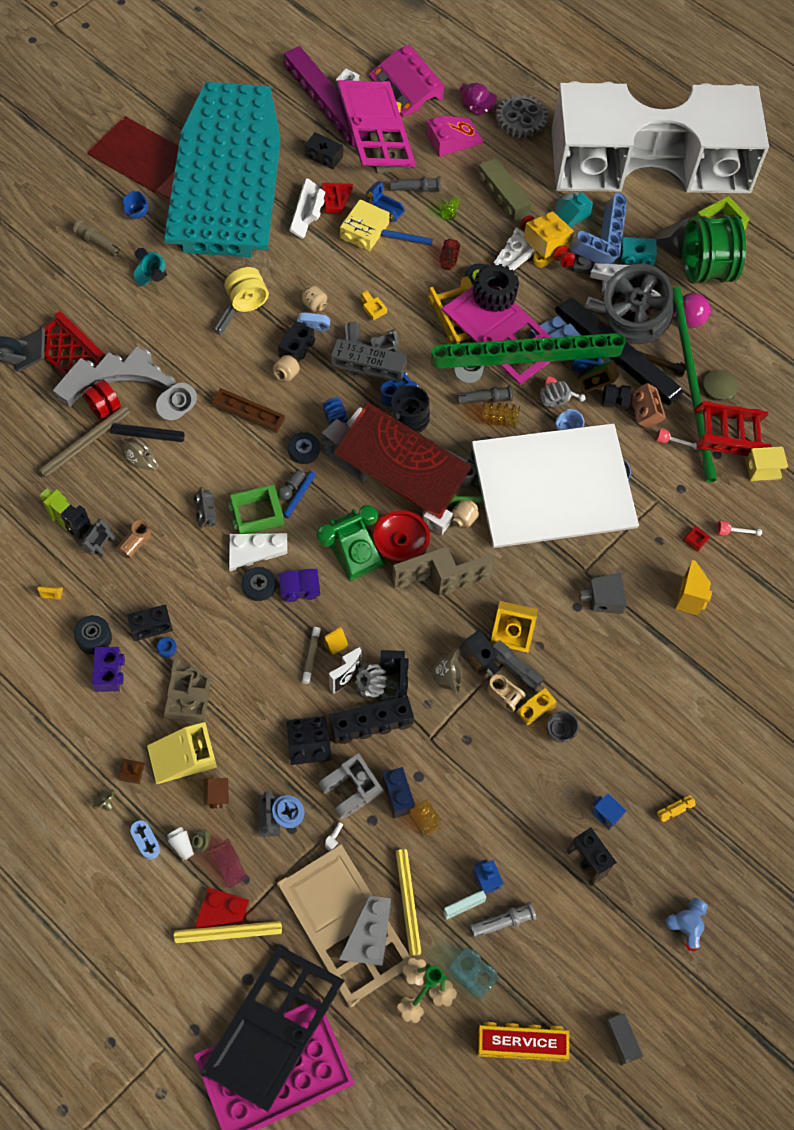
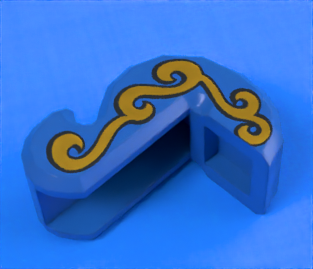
(376, 197)

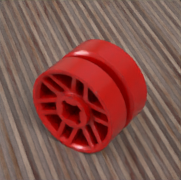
(101, 399)

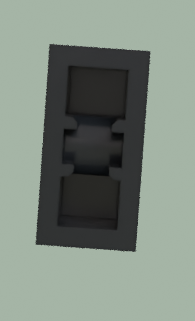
(323, 150)

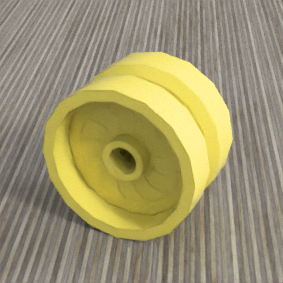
(246, 289)

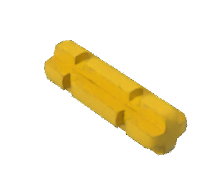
(676, 808)

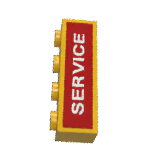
(523, 1043)

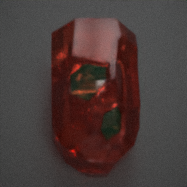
(449, 254)

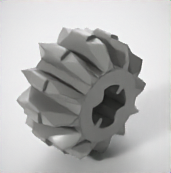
(555, 394)
(371, 680)

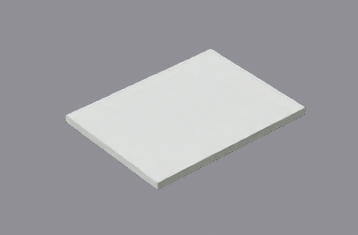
(554, 485)

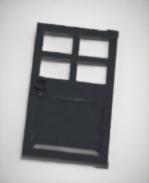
(263, 1044)

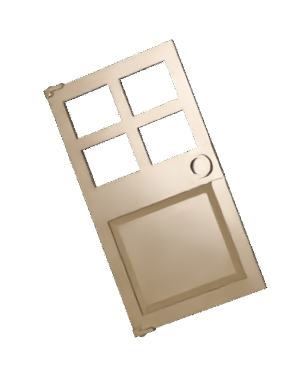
(328, 904)

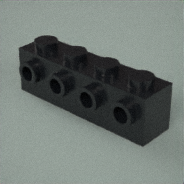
(371, 719)

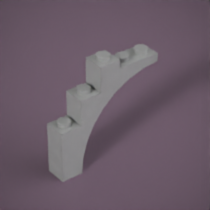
(111, 369)

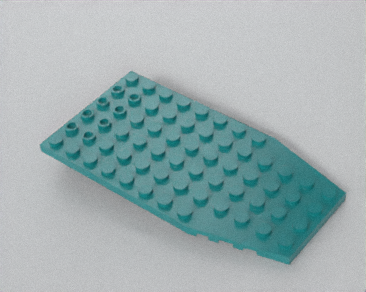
(226, 172)

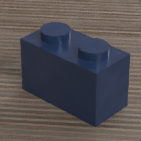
(398, 792)

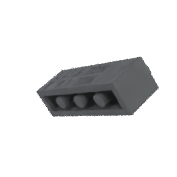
(369, 360)

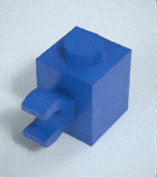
(487, 876)

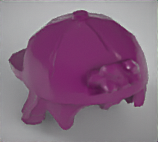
(477, 98)

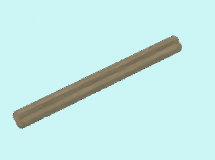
(84, 441)

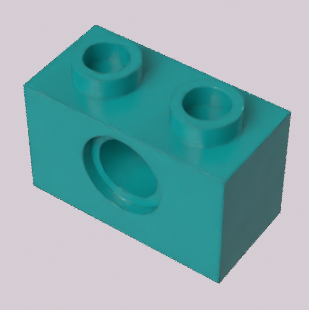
(638, 251)

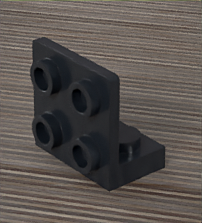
(395, 662)

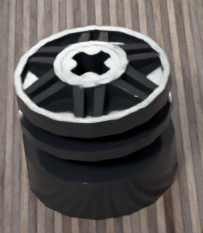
(411, 407)

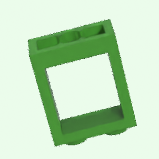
(253, 496)

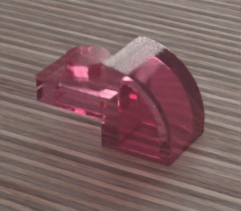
(228, 863)

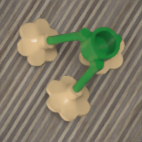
(432, 976)

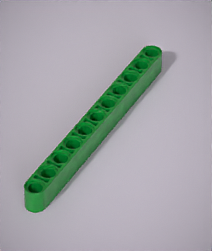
(527, 350)

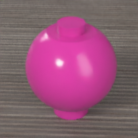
(696, 309)

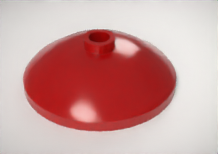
(403, 527)

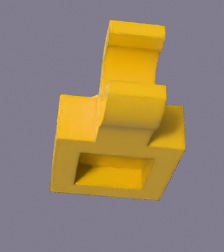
(373, 307)

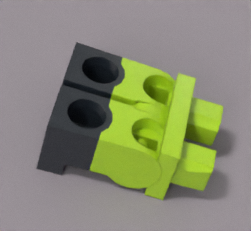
(70, 518)

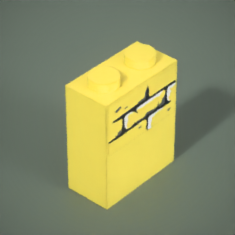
(364, 225)

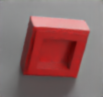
(696, 538)

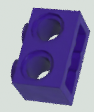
(104, 669)

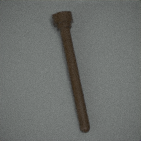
(678, 368)

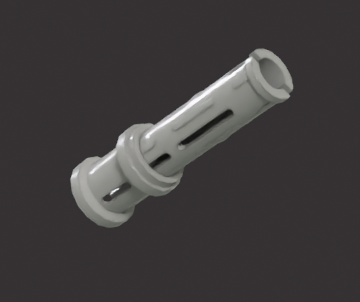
(512, 917)

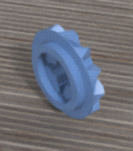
(290, 803)

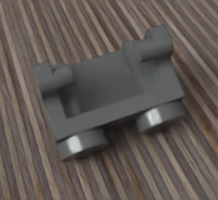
(387, 341)
(96, 538)

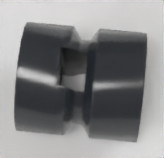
(616, 396)

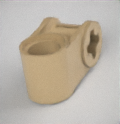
(506, 694)

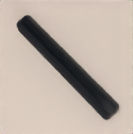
(148, 432)

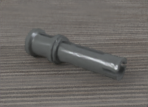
(417, 184)
(493, 395)

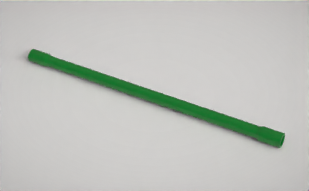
(709, 468)

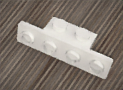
(307, 208)

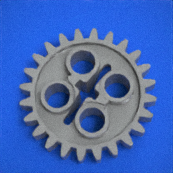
(521, 116)

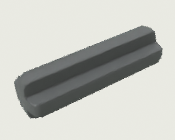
(224, 319)

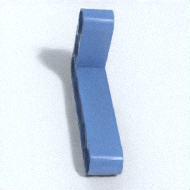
(609, 246)

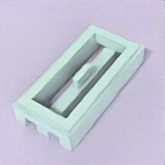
(464, 904)

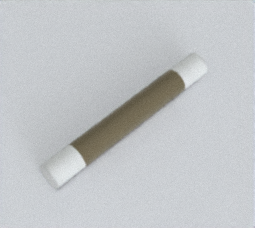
(311, 655)

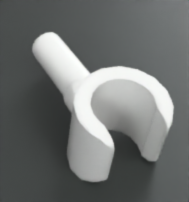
(330, 842)

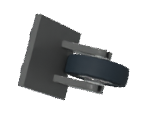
(24, 351)

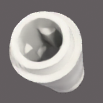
(180, 842)

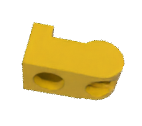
(537, 706)

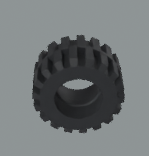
(495, 276)

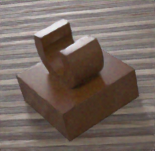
(131, 771)

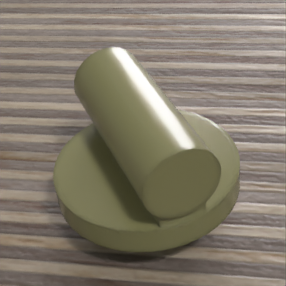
(201, 842)

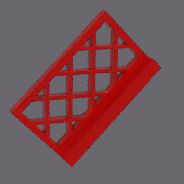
(77, 336)

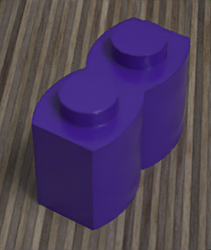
(299, 585)

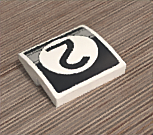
(343, 675)

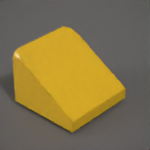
(50, 592)
(336, 641)

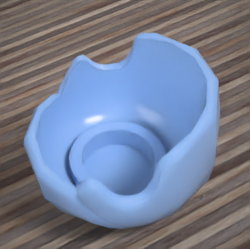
(569, 420)

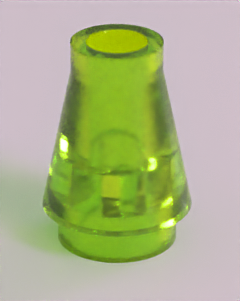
(450, 209)

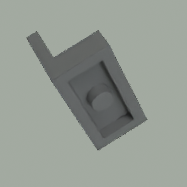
(623, 1039)

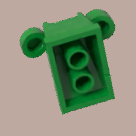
(352, 542)

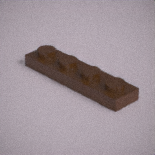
(248, 410)

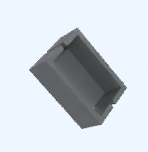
(331, 439)

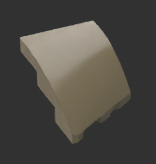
(187, 693)

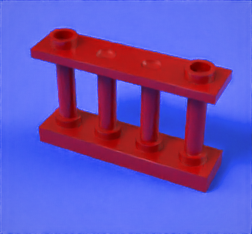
(725, 443)

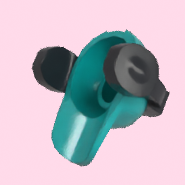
(150, 268)

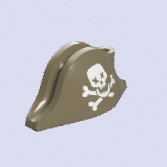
(139, 453)
(448, 671)

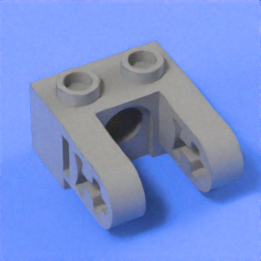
(362, 778)

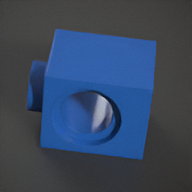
(607, 810)

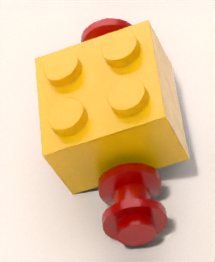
(549, 237)

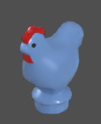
(689, 923)

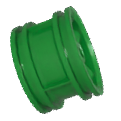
(714, 249)

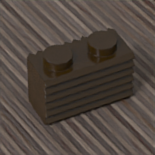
(597, 377)

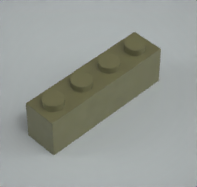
(504, 189)

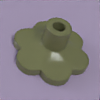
(104, 800)

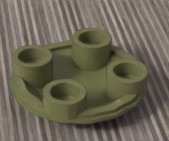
(720, 385)

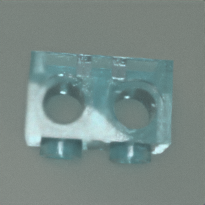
(468, 978)

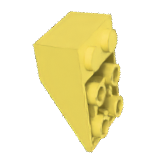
(182, 754)

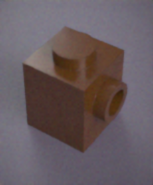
(216, 792)

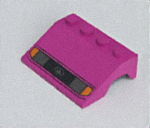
(409, 78)

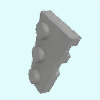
(370, 933)

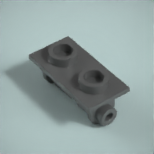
(203, 501)
(267, 824)

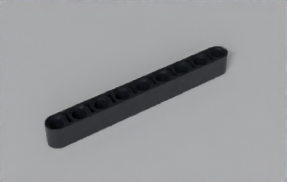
(630, 359)

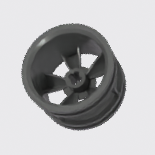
(642, 279)

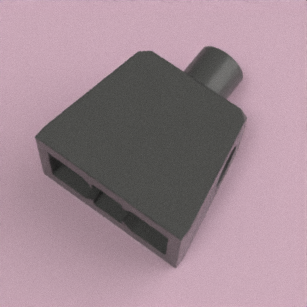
(605, 594)

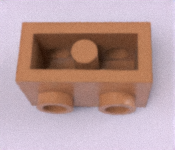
(647, 406)

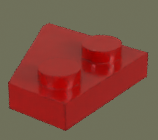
(336, 196)
(221, 909)

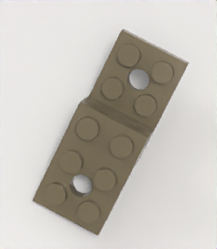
(443, 571)

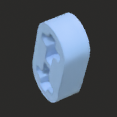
(315, 321)
(141, 842)

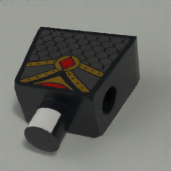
(479, 653)

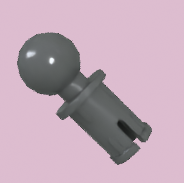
(285, 492)

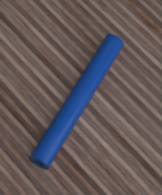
(407, 237)
(300, 492)

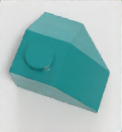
(574, 208)

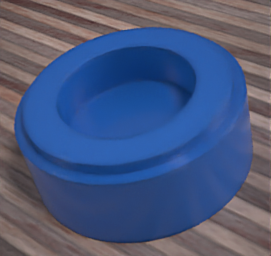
(166, 647)

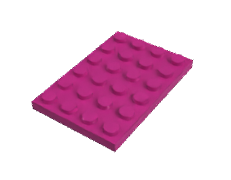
(315, 1077)

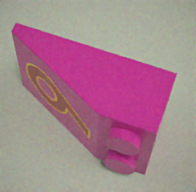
(452, 134)

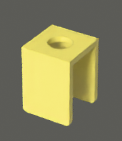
(766, 463)

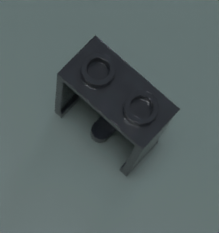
(596, 854)

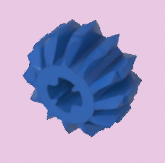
(334, 410)

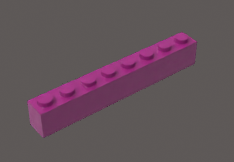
(321, 91)

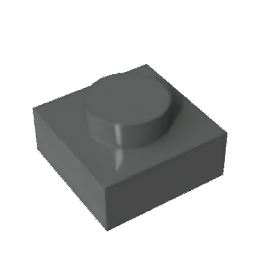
(581, 265)

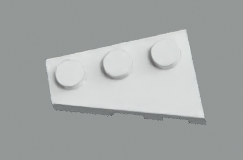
(515, 251)

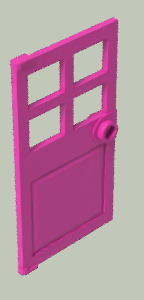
(374, 108)
(493, 326)

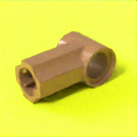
(134, 540)

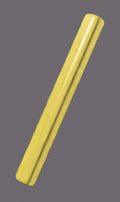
(408, 902)
(227, 932)

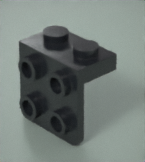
(308, 740)

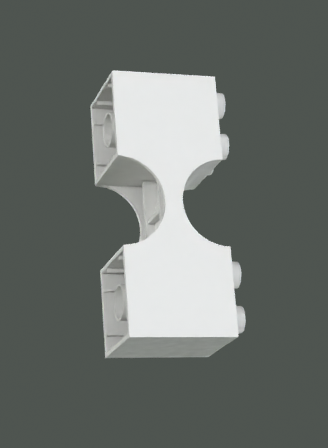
(707, 142)

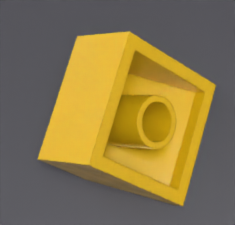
(694, 590)
(514, 626)

